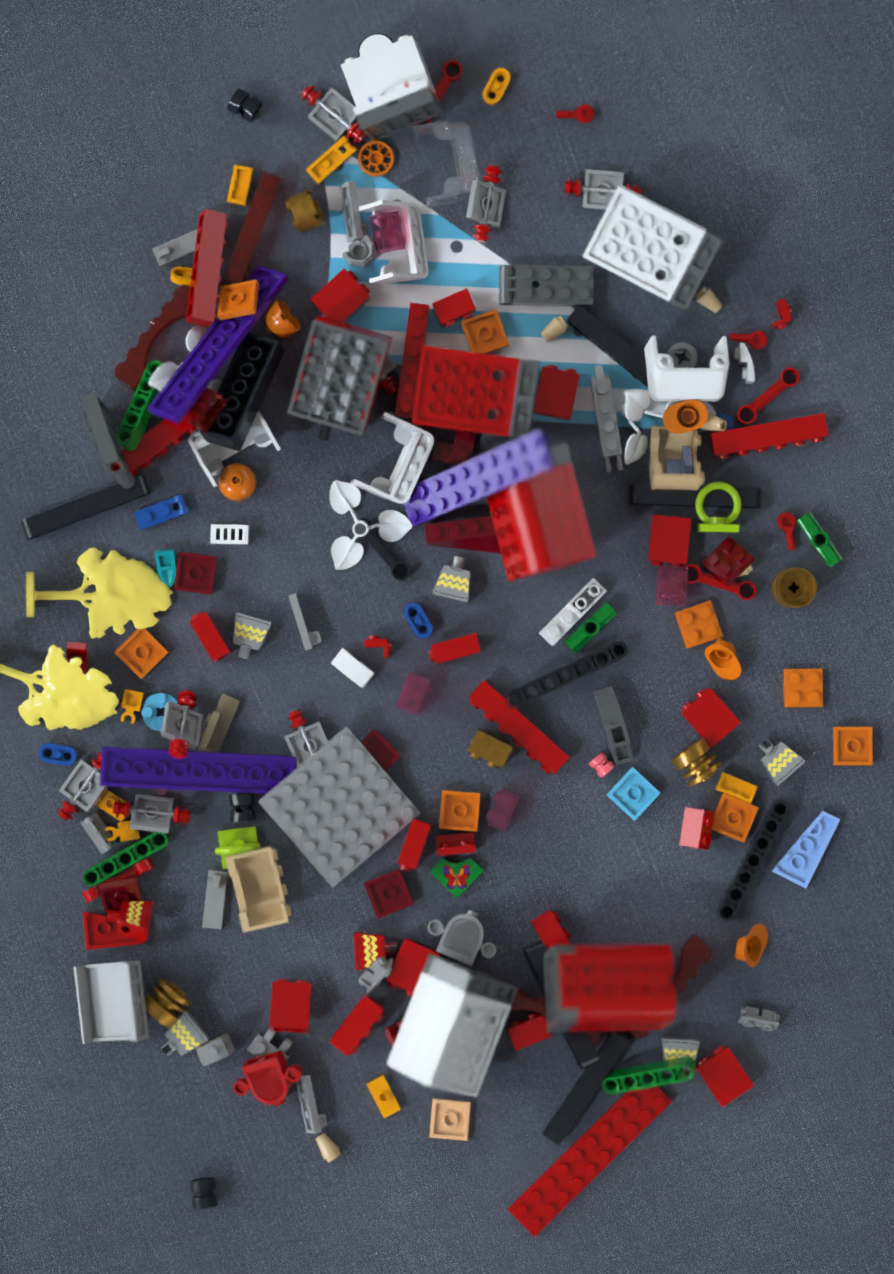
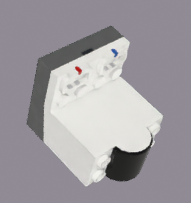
(390, 86)

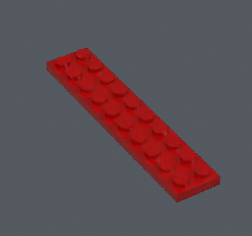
(587, 1157)

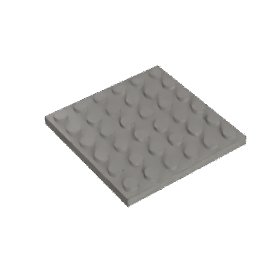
(339, 806)

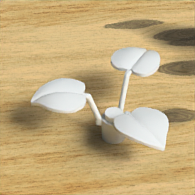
(167, 369)
(633, 410)
(348, 552)

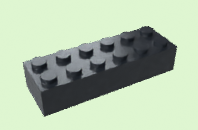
(244, 390)

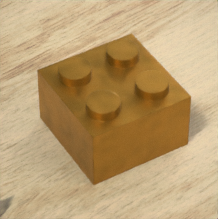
(490, 749)

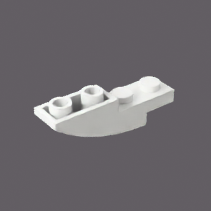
(572, 612)

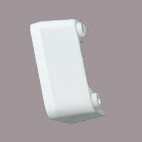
(409, 262)
(684, 384)
(211, 455)
(409, 465)

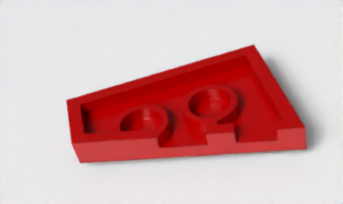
(103, 933)

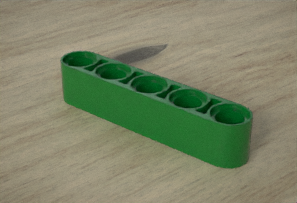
(136, 413)
(118, 864)
(656, 1069)

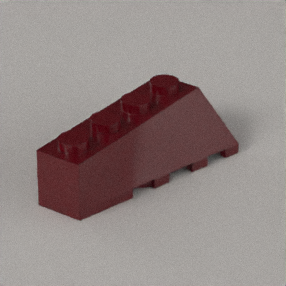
(465, 534)

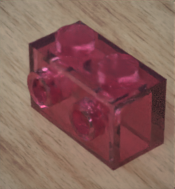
(387, 232)
(671, 589)
(413, 694)
(502, 812)

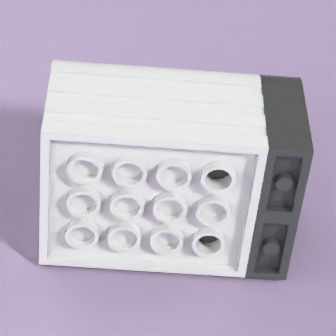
(653, 247)
(452, 1026)

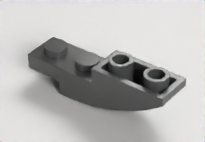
(613, 724)

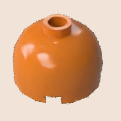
(280, 320)
(243, 488)

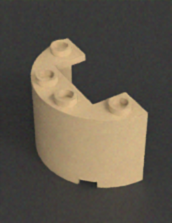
(669, 446)
(259, 888)

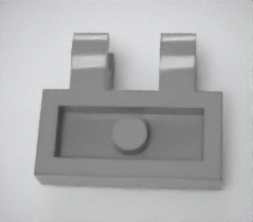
(261, 1045)

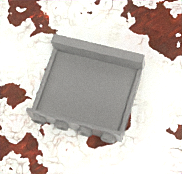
(111, 1001)

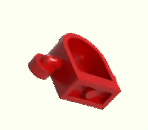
(268, 1078)

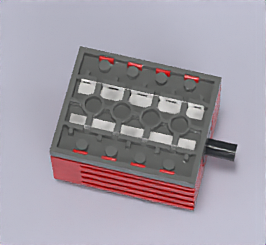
(339, 376)

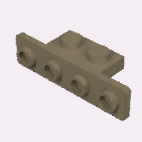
(218, 724)

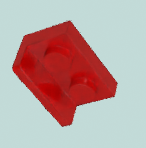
(455, 844)

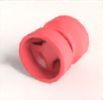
(601, 764)

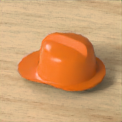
(685, 416)
(723, 659)
(751, 947)

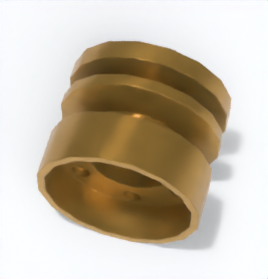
(805, 587)
(696, 762)
(167, 1000)

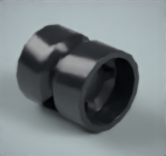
(244, 105)
(242, 800)
(204, 1194)

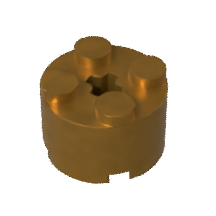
(305, 210)

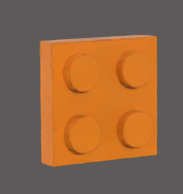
(238, 299)
(485, 332)
(698, 624)
(141, 652)
(803, 687)
(852, 746)
(459, 810)
(734, 817)

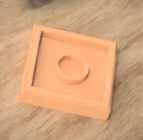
(450, 1119)

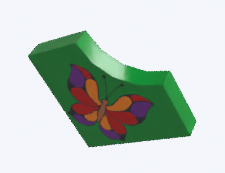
(456, 876)

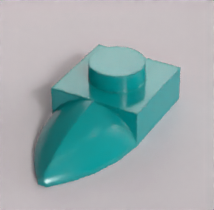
(166, 565)

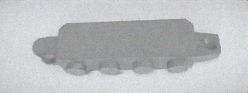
(606, 418)

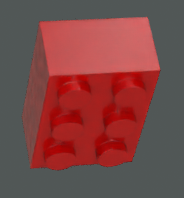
(357, 1025)

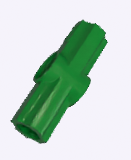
(826, 550)
(581, 636)

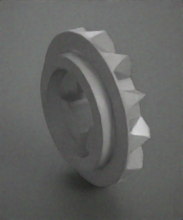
(690, 354)

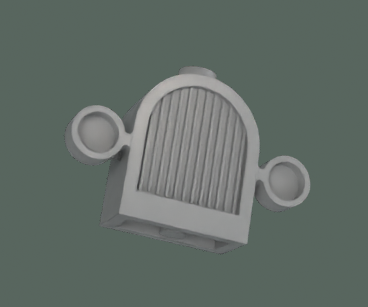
(462, 937)

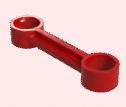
(446, 81)
(768, 396)
(713, 581)
(129, 873)

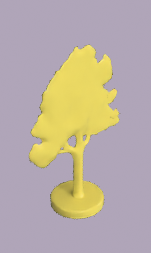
(122, 592)
(68, 693)

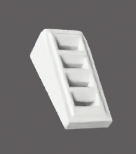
(245, 537)

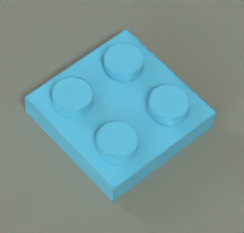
(633, 793)

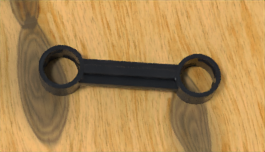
(384, 552)

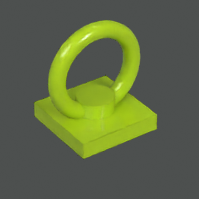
(718, 524)
(236, 842)

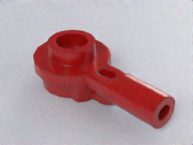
(583, 114)
(756, 339)
(786, 522)

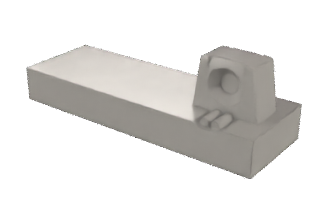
(354, 228)
(175, 248)
(308, 638)
(215, 899)
(312, 1120)

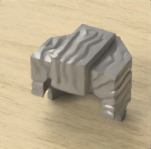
(360, 253)

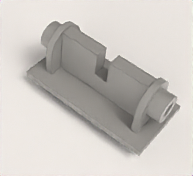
(95, 829)
(380, 969)
(768, 1020)

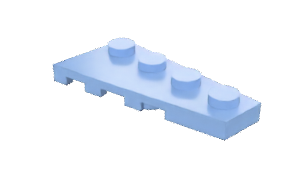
(805, 854)

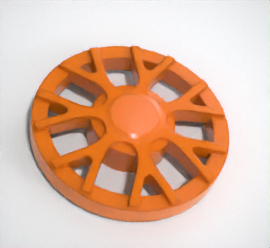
(376, 158)

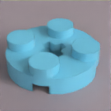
(150, 709)

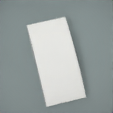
(744, 358)
(352, 668)

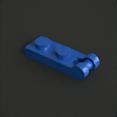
(161, 512)

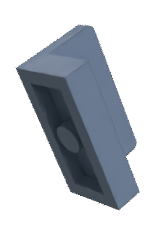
(682, 465)

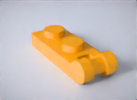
(331, 160)

